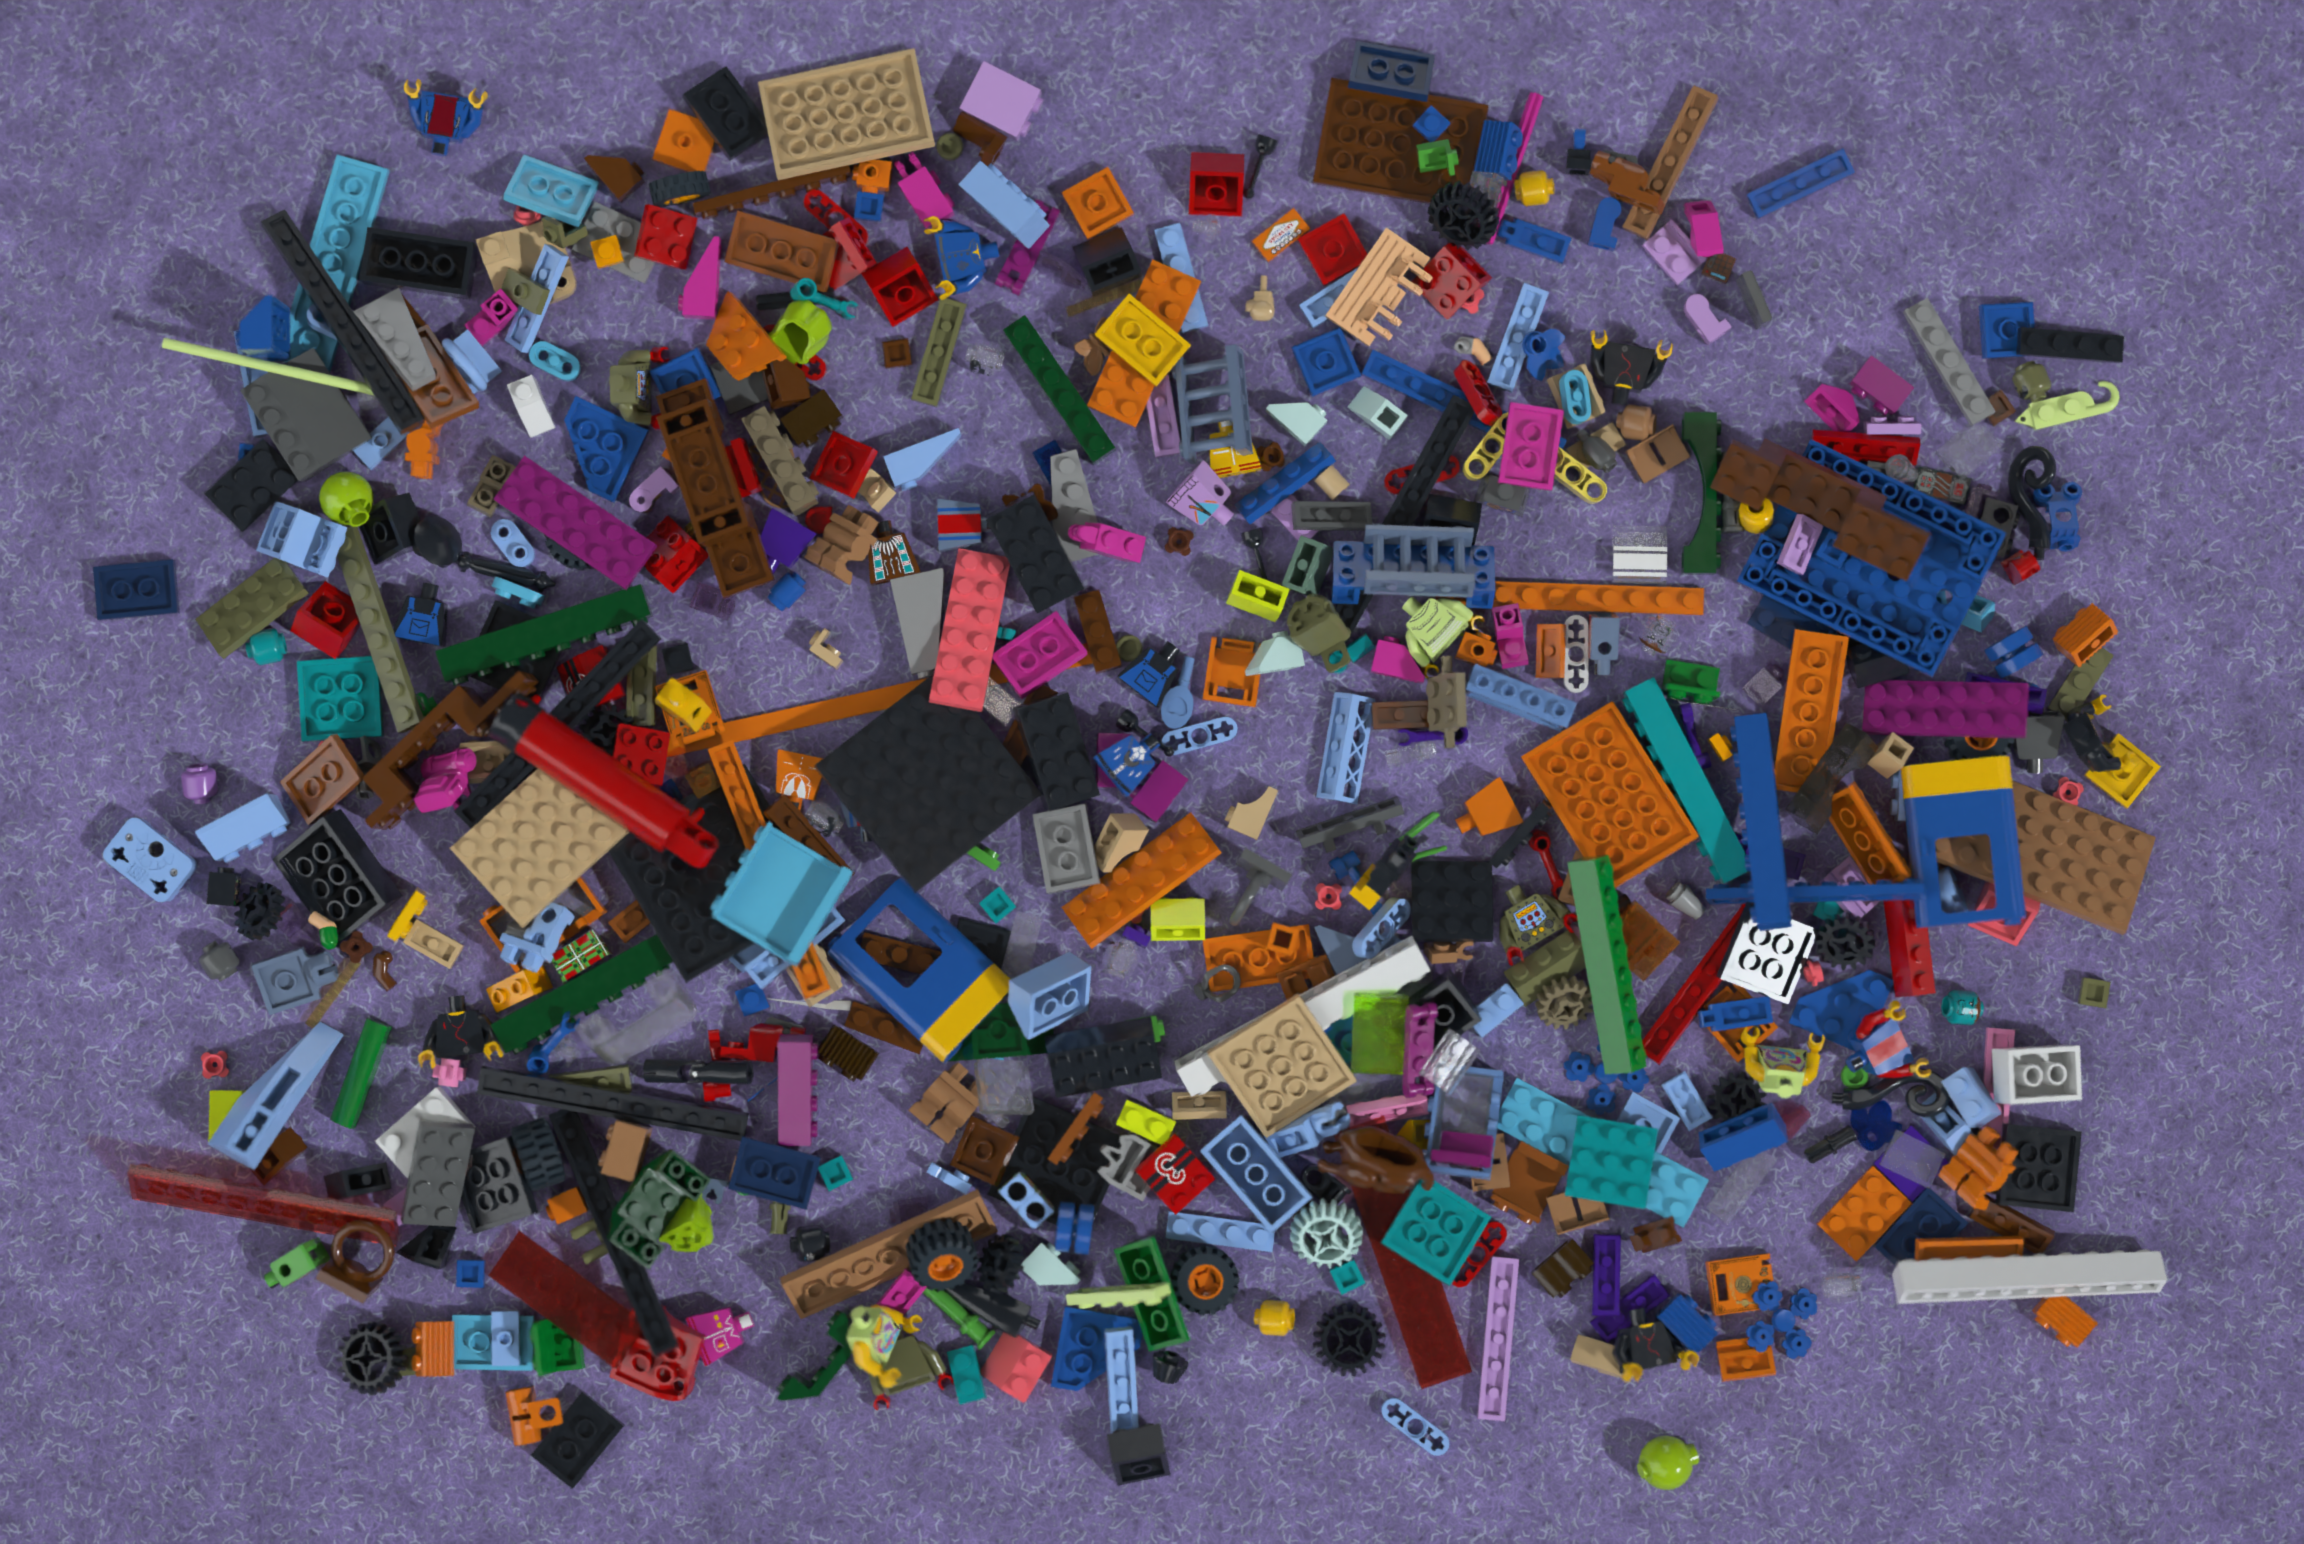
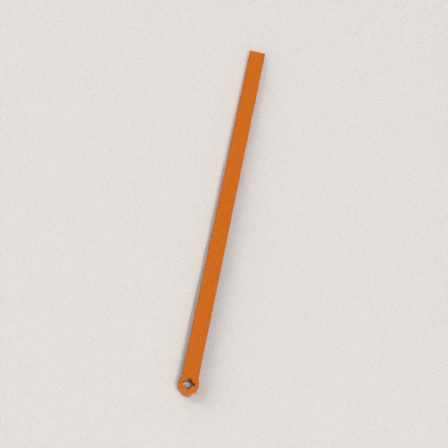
(817, 713)

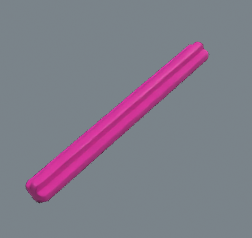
(1526, 125)

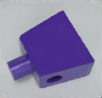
(785, 540)

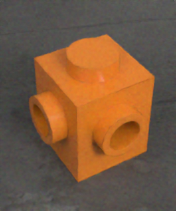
(873, 175)
(1476, 649)

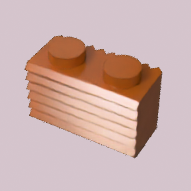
(2084, 634)
(2065, 1318)
(433, 1349)

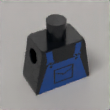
(423, 618)
(1152, 673)

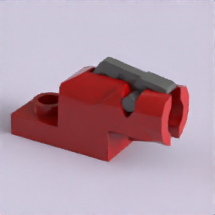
(762, 1041)

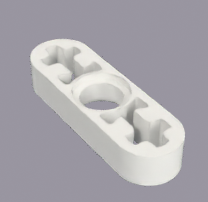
(1583, 674)

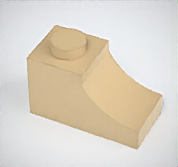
(1250, 817)
(1118, 838)

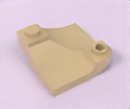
(520, 251)

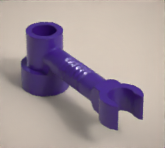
(1688, 722)
(1419, 736)

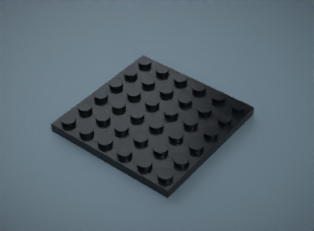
(927, 783)
(680, 896)

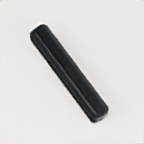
(782, 300)

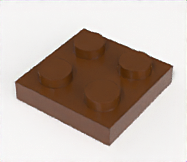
(984, 1151)

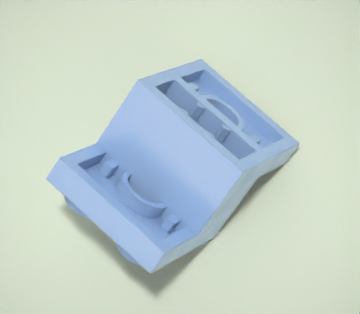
(302, 539)

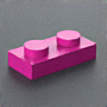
(902, 1293)

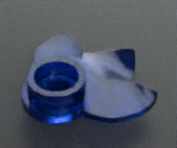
(1874, 1121)

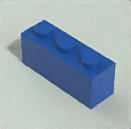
(1743, 1137)

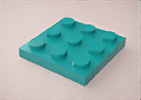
(339, 698)
(1611, 1162)
(1435, 1230)

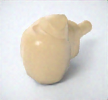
(1262, 305)

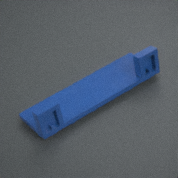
(1354, 558)

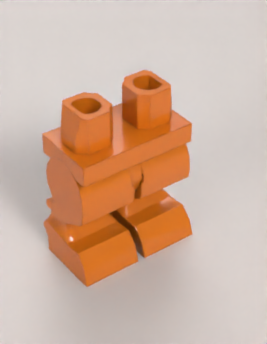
(422, 451)
(1983, 1163)

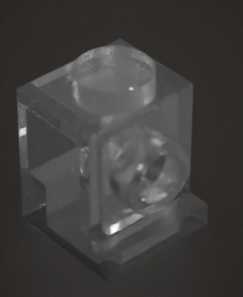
(1489, 183)

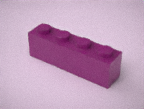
(795, 1090)

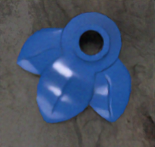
(1545, 354)

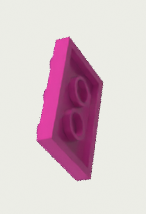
(1530, 446)
(1039, 655)

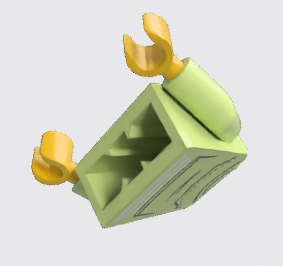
(1435, 628)

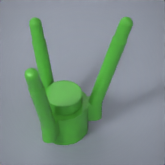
(1419, 827)

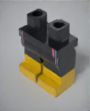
(1387, 870)

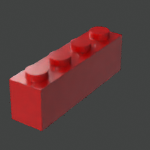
(1908, 950)

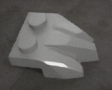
(1124, 1161)

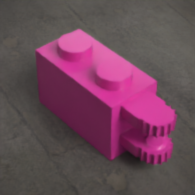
(923, 192)
(1108, 541)

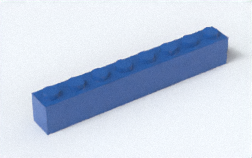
(1762, 822)

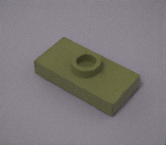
(525, 291)

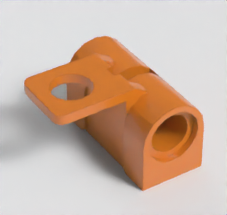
(525, 1415)

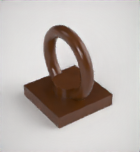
(351, 1276)

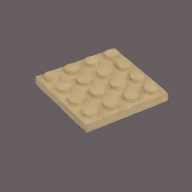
(1282, 1065)

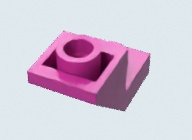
(1705, 228)
(493, 317)
(1509, 636)

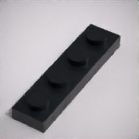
(2070, 345)

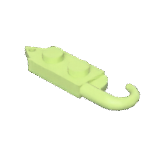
(2067, 408)

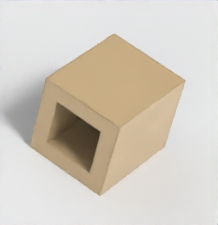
(1890, 755)

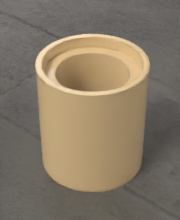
(1331, 482)

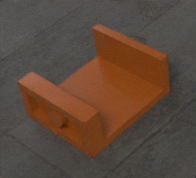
(1532, 1179)

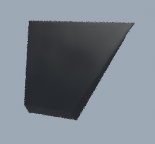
(430, 1246)

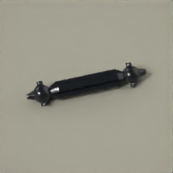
(504, 571)

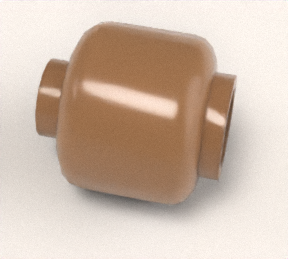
(1636, 422)

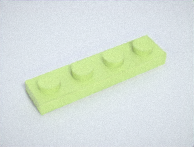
(1111, 1295)

